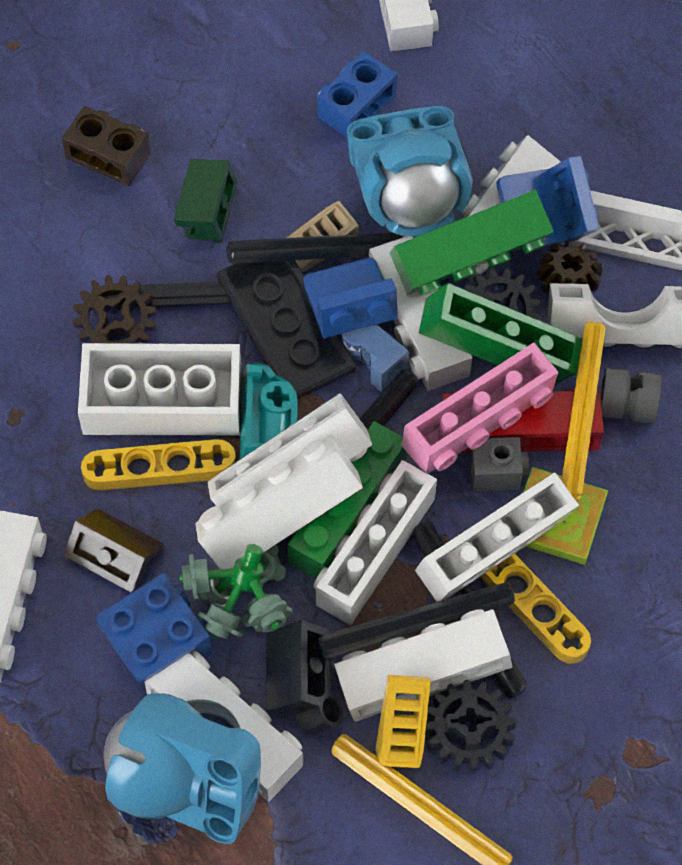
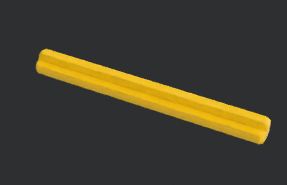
(583, 408)
(419, 803)

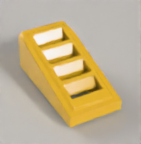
(403, 748)

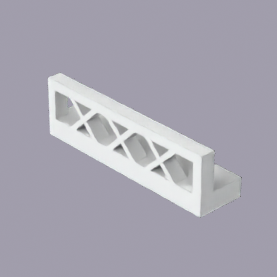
(636, 219)

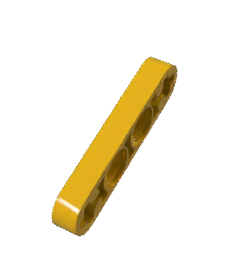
(158, 457)
(536, 595)

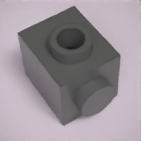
(498, 465)

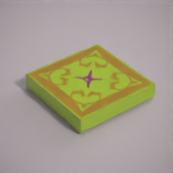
(575, 534)

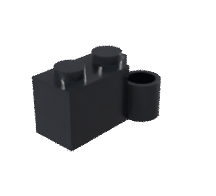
(300, 678)

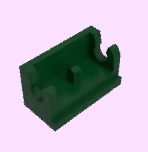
(206, 199)

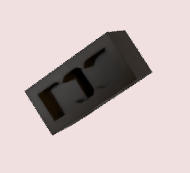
(104, 150)

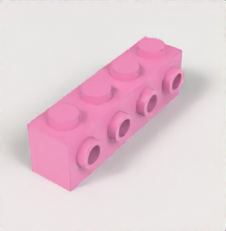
(480, 409)

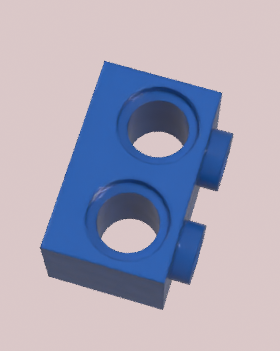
(356, 93)

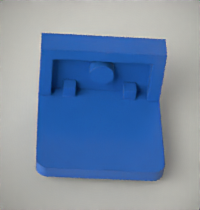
(563, 195)
(350, 297)
(154, 628)

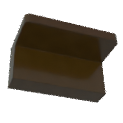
(112, 549)

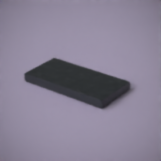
(283, 324)

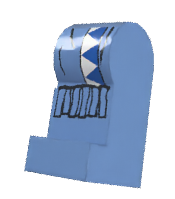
(377, 352)

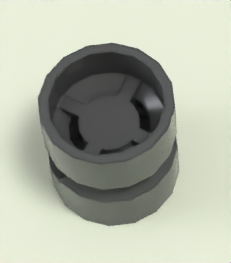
(630, 395)

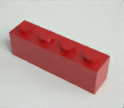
(548, 425)

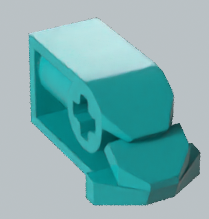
(258, 415)

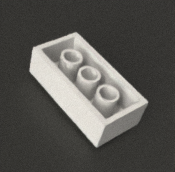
(160, 389)

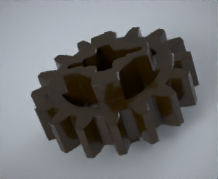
(125, 303)

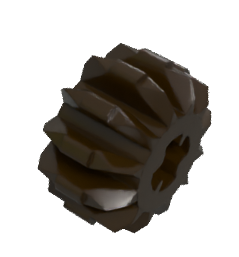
(570, 266)

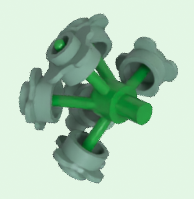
(223, 587)

